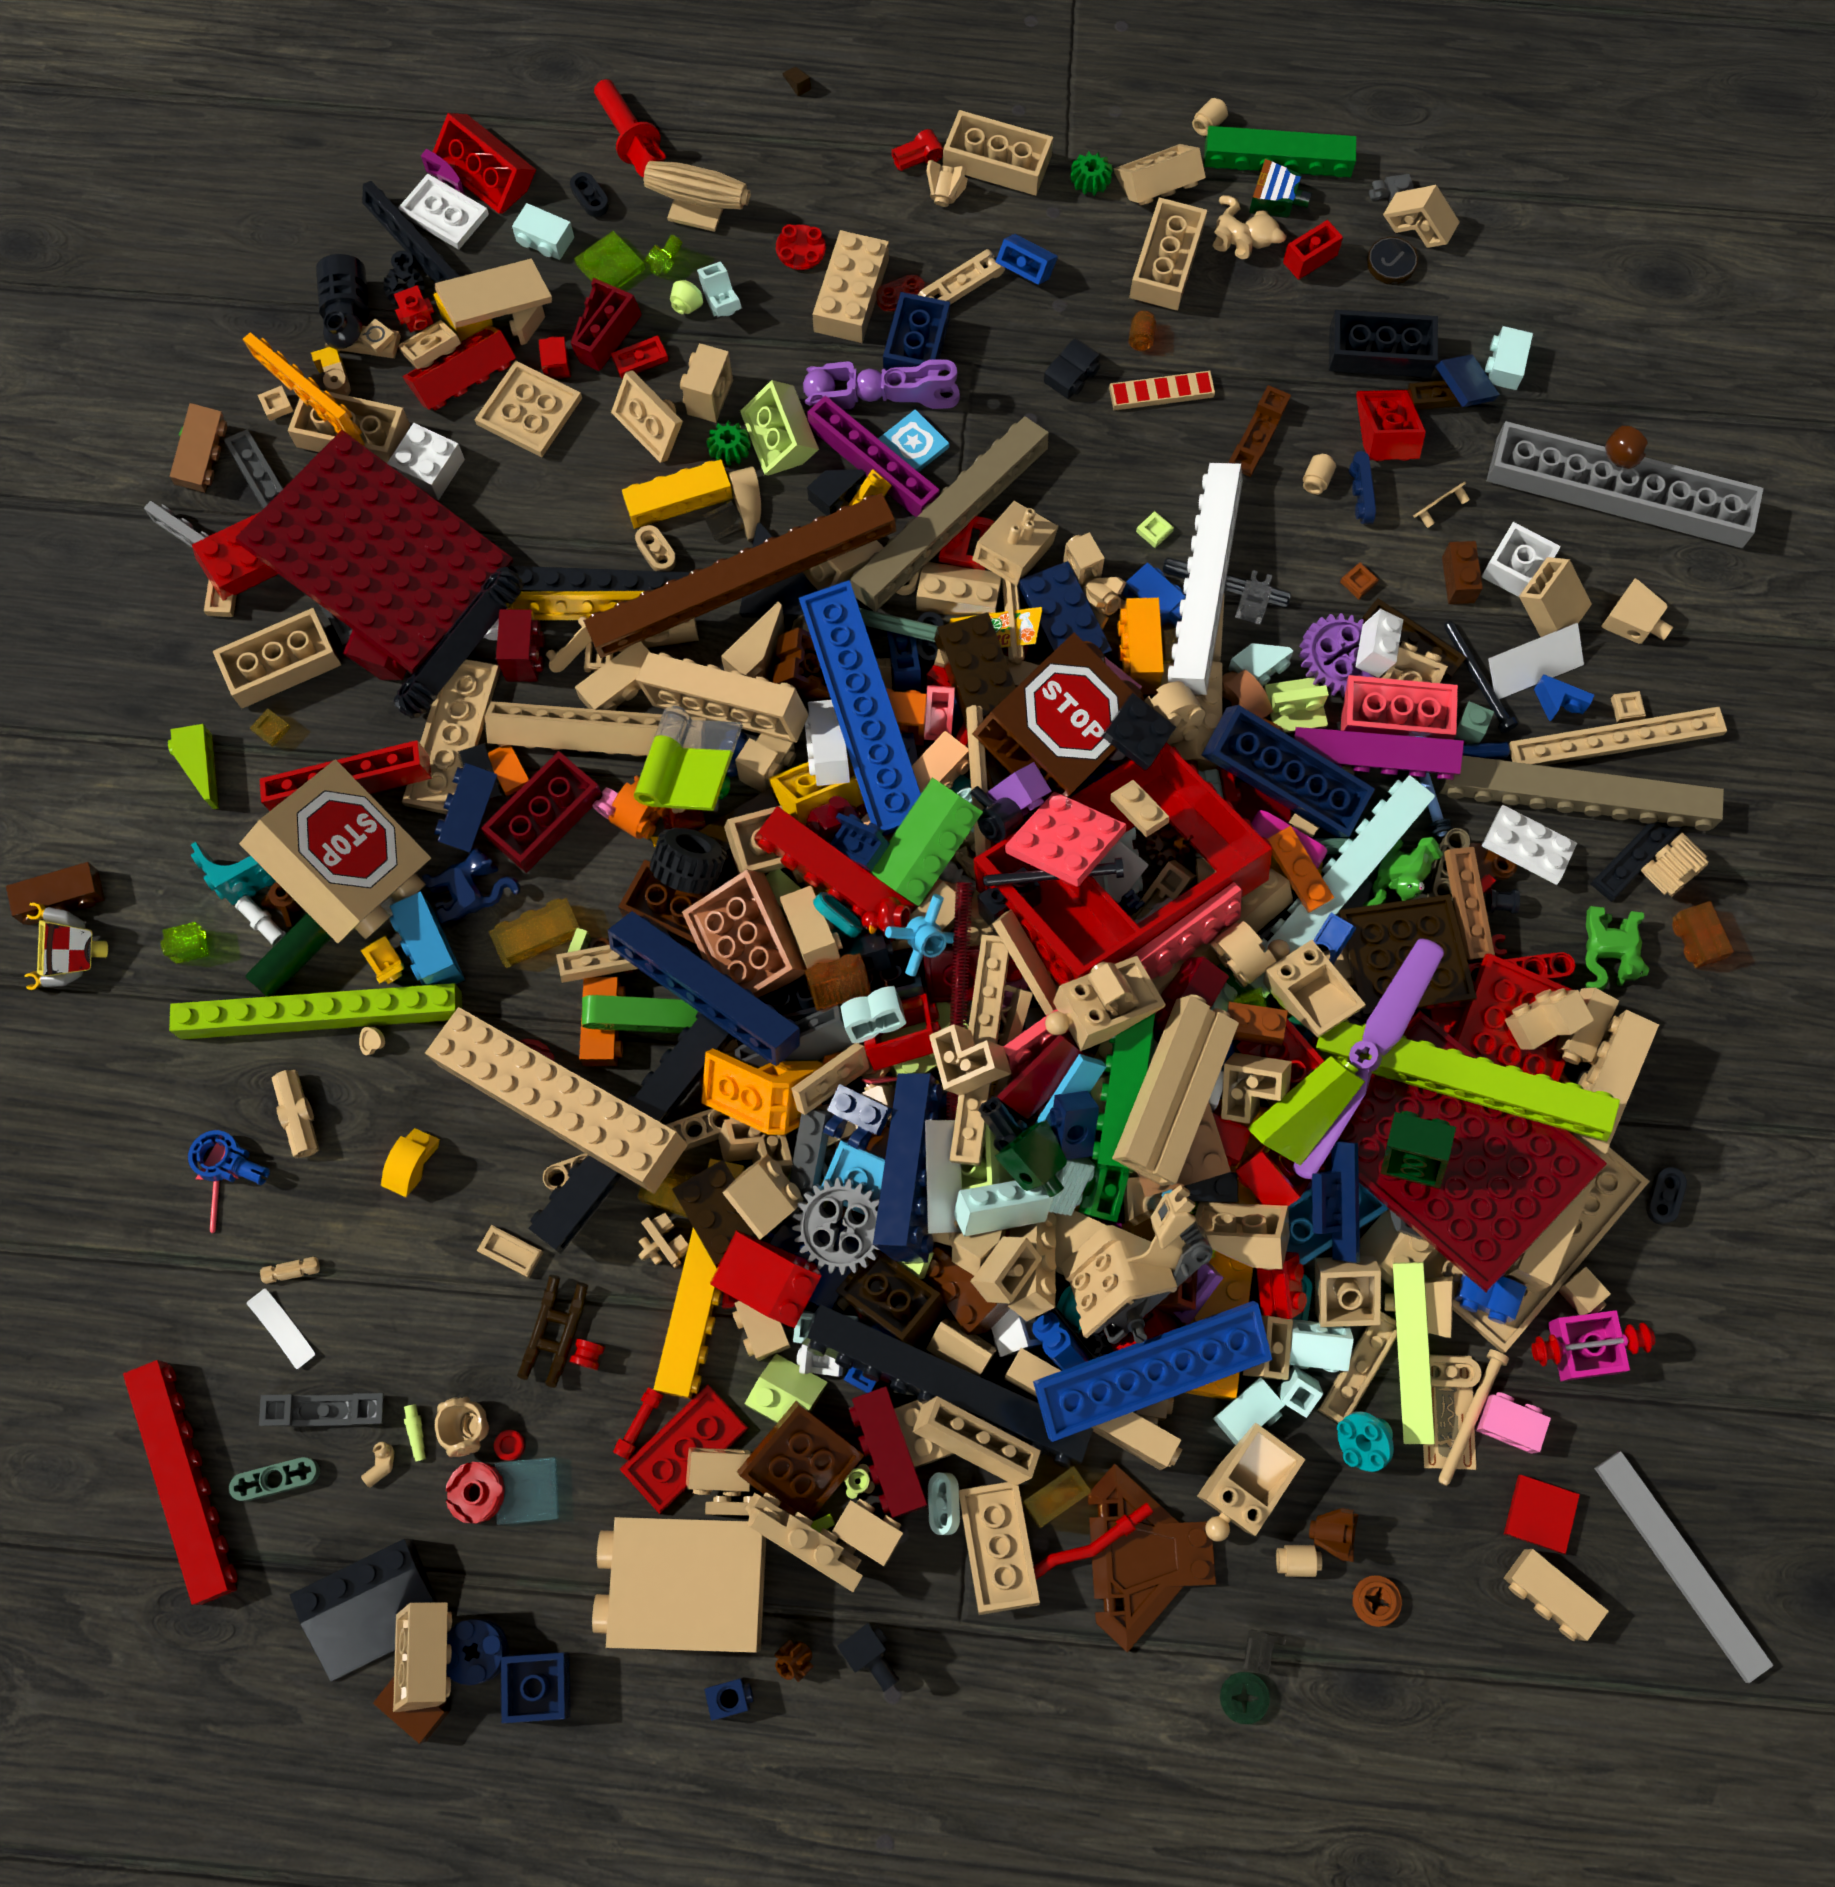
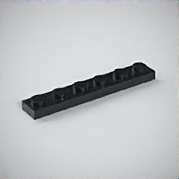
(406, 234)

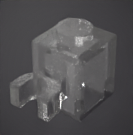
(1254, 599)

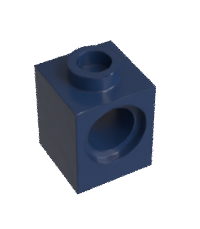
(715, 1703)

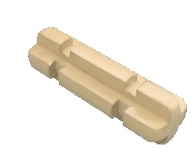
(289, 1270)

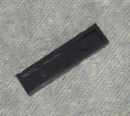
(1633, 859)

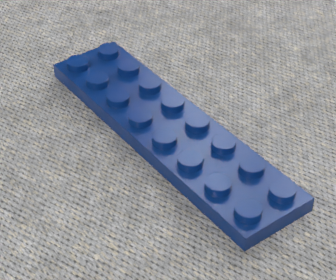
(1152, 1371)

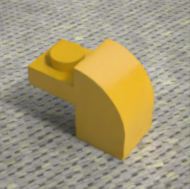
(406, 1161)

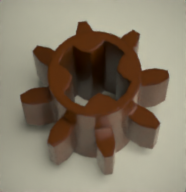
(793, 1660)

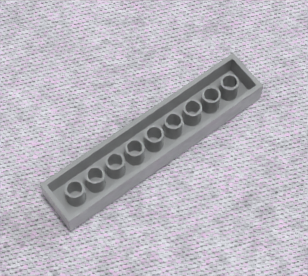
(1647, 493)

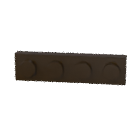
(1421, 638)

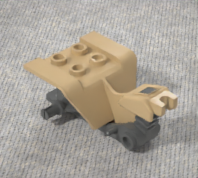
(1125, 1276)

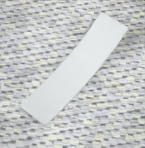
(281, 1328)

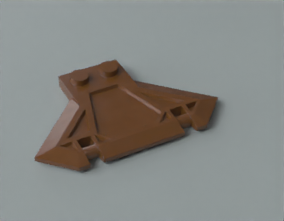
(1147, 1564)

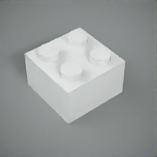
(427, 460)
(1518, 559)

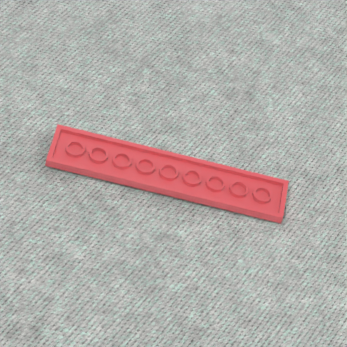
(1157, 959)

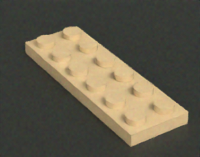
(451, 726)

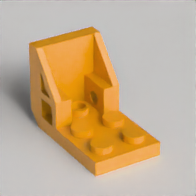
(755, 1095)

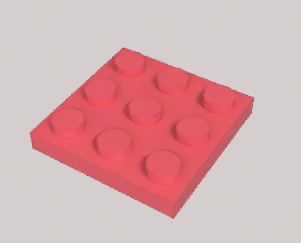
(1065, 838)

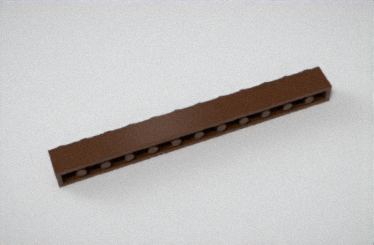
(740, 575)

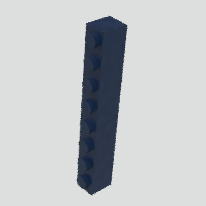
(705, 988)

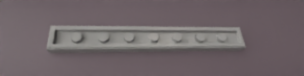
(1684, 1567)

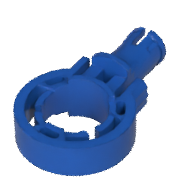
(230, 1162)

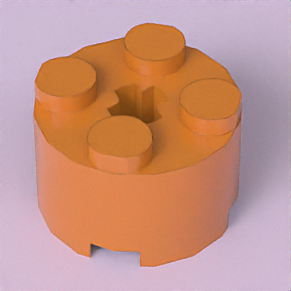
(633, 816)

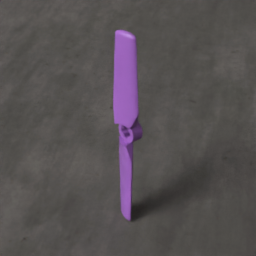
(1380, 1035)

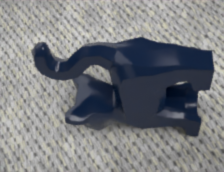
(463, 889)

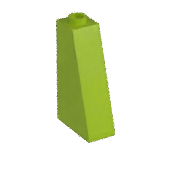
(1308, 1110)

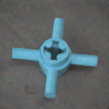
(923, 935)

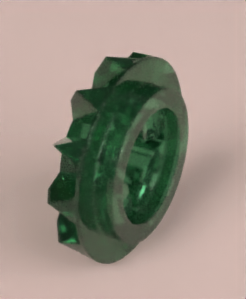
(1254, 1686)

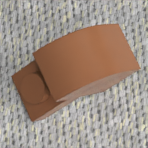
(1247, 692)

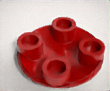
(800, 246)

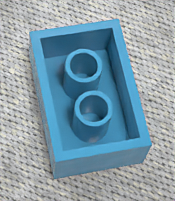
(425, 941)

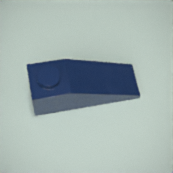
(904, 662)

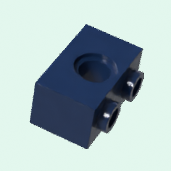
(1075, 1123)

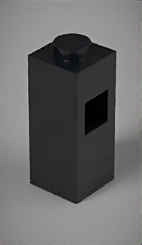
(873, 950)

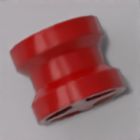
(587, 1354)

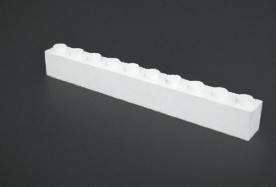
(1207, 577)

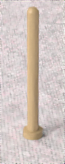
(1449, 1468)

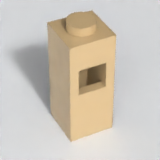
(1584, 1043)

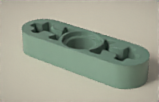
(251, 1477)

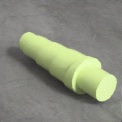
(414, 1431)

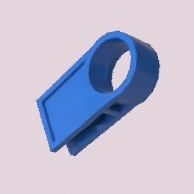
(1334, 935)

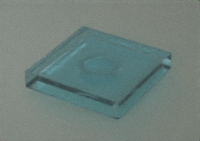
(529, 1491)

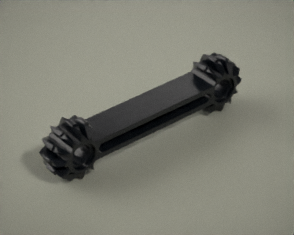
(456, 645)

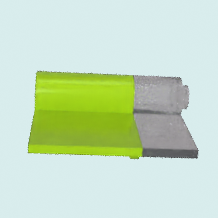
(687, 762)

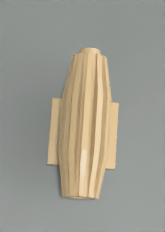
(696, 192)

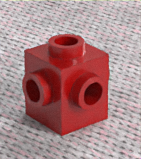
(413, 309)

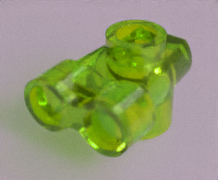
(661, 259)

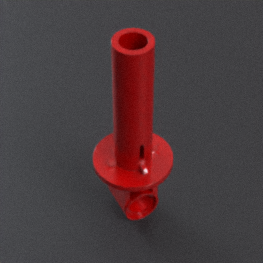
(637, 140)

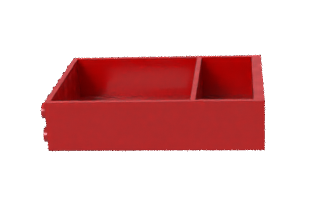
(1083, 923)

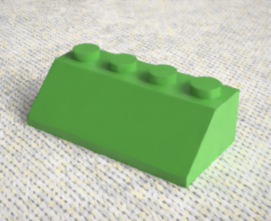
(926, 841)

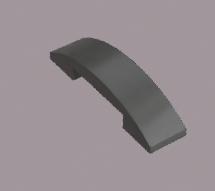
(321, 1410)

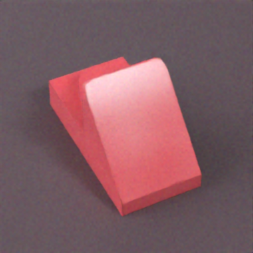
(938, 711)

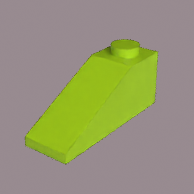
(194, 752)

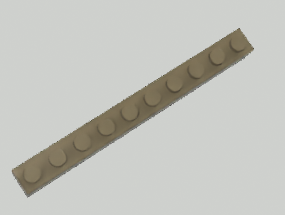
(949, 513)
(1586, 792)

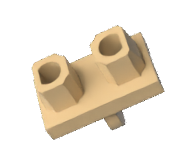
(657, 1228)

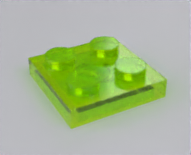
(610, 261)

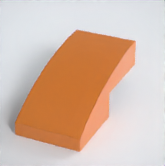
(508, 769)

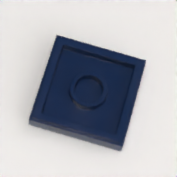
(1467, 380)

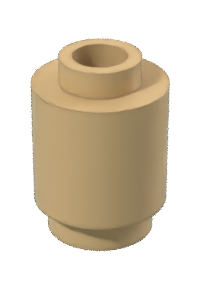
(1211, 114)
(1319, 474)
(1298, 1560)

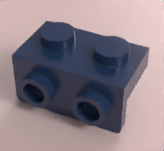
(860, 841)

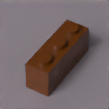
(62, 889)

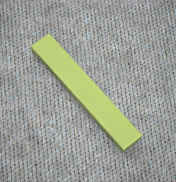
(1413, 1353)

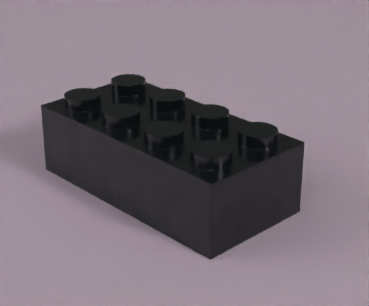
(1383, 343)

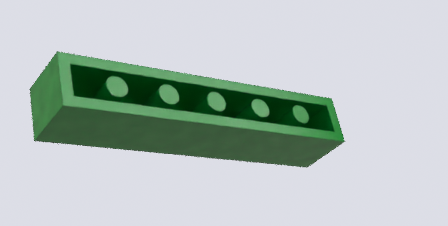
(1294, 150)
(1127, 1073)

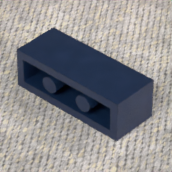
(465, 807)

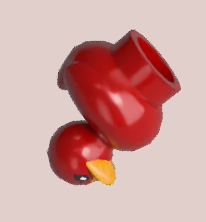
(889, 914)

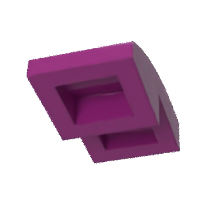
(440, 168)

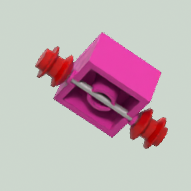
(1591, 1345)

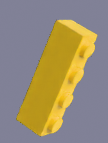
(677, 493)

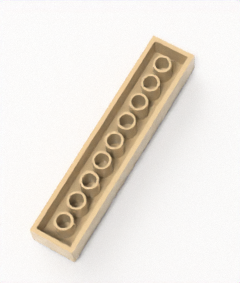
(1611, 1071)
(557, 1100)

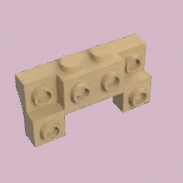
(803, 1541)

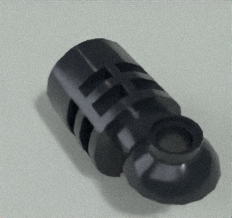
(342, 298)

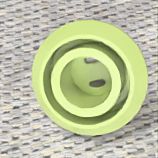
(685, 297)

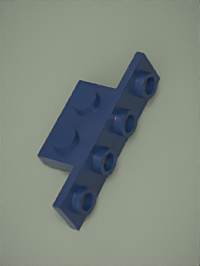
(1337, 1202)

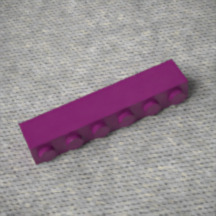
(869, 453)
(1385, 752)

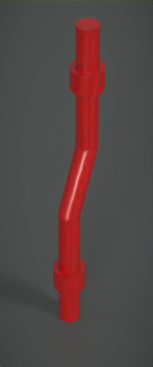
(1124, 1525)

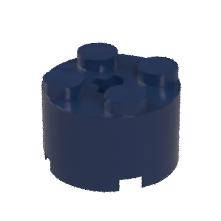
(491, 1646)

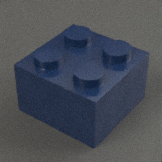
(535, 1687)

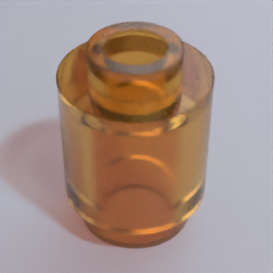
(1142, 331)

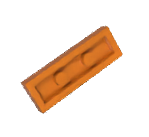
(1299, 869)

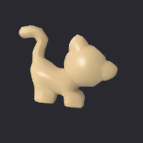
(1257, 232)

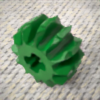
(1091, 173)
(728, 443)

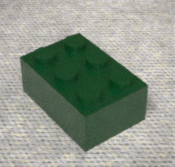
(1418, 1149)

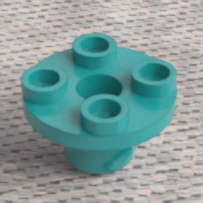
(1365, 1441)

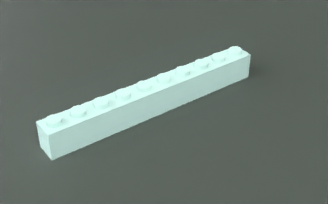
(1354, 864)

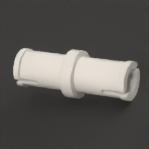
(260, 920)

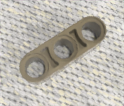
(1440, 877)

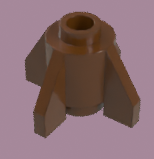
(280, 899)
(1335, 1533)

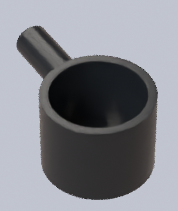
(999, 817)

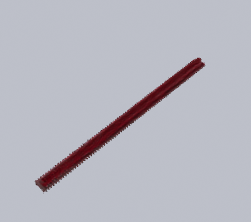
(958, 972)

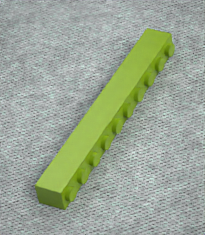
(314, 1011)
(1483, 1082)

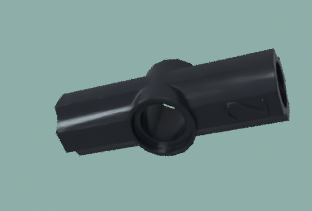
(1001, 1122)

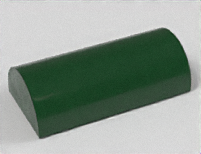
(288, 956)

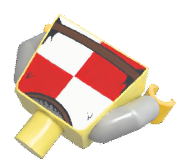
(63, 948)

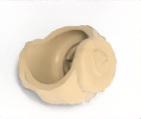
(460, 1426)

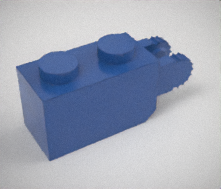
(1151, 583)

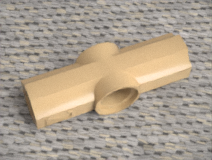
(295, 1113)

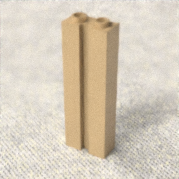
(1176, 1090)
(1128, 1431)

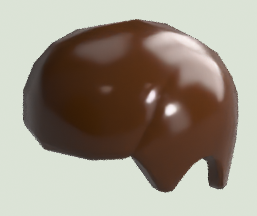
(1626, 447)

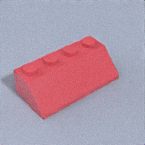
(1400, 707)

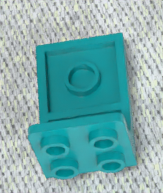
(232, 880)

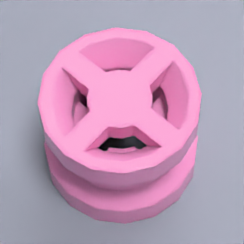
(604, 805)

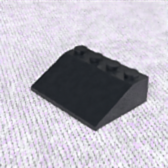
(355, 1609)

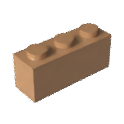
(198, 448)

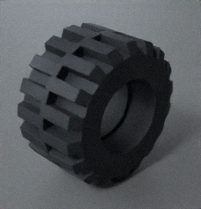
(687, 860)

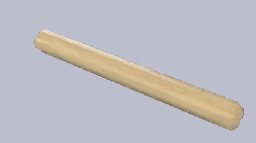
(978, 771)

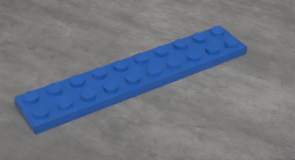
(861, 705)

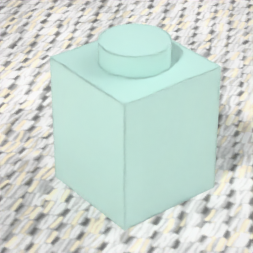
(1300, 1391)

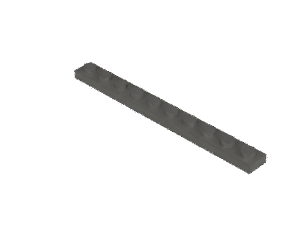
(266, 488)

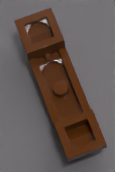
(1260, 430)

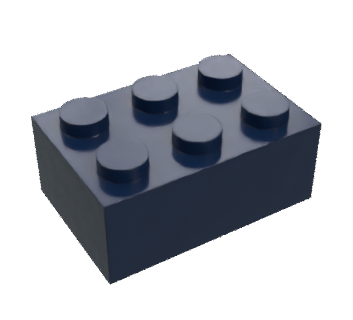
(916, 331)

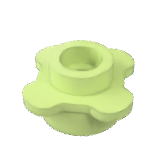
(865, 1485)

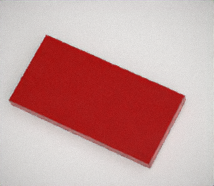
(661, 1463)

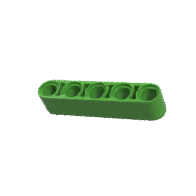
(636, 1014)

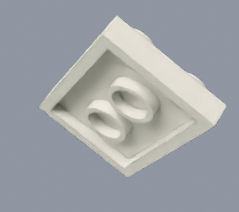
(443, 211)
(1529, 844)

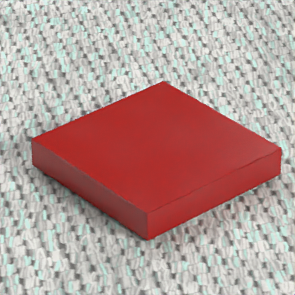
(1541, 1514)

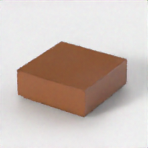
(1359, 580)

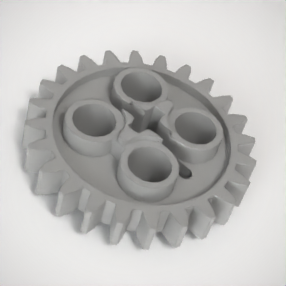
(815, 1218)

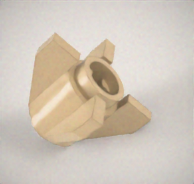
(945, 183)
(1103, 597)

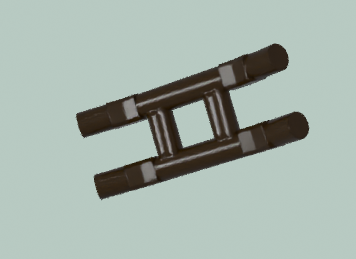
(560, 1348)

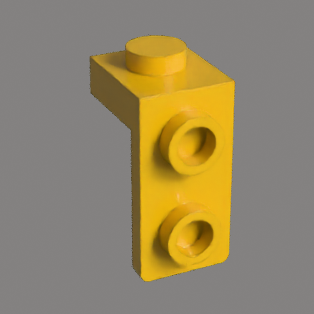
(383, 960)

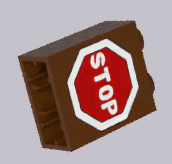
(1058, 716)

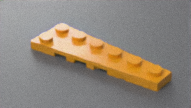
(305, 388)

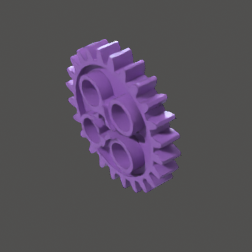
(1330, 635)

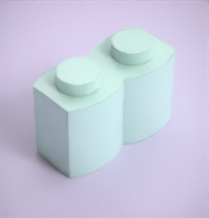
(873, 1014)

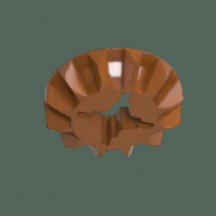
(1388, 1593)

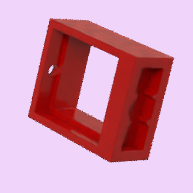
(909, 1046)

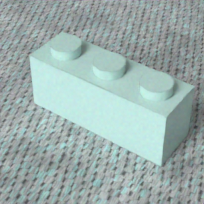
(1000, 1207)

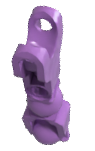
(915, 384)

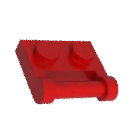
(957, 549)

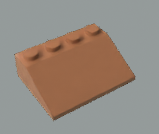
(746, 934)

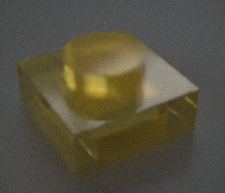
(270, 727)

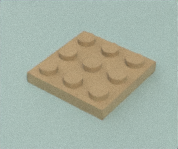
(528, 408)

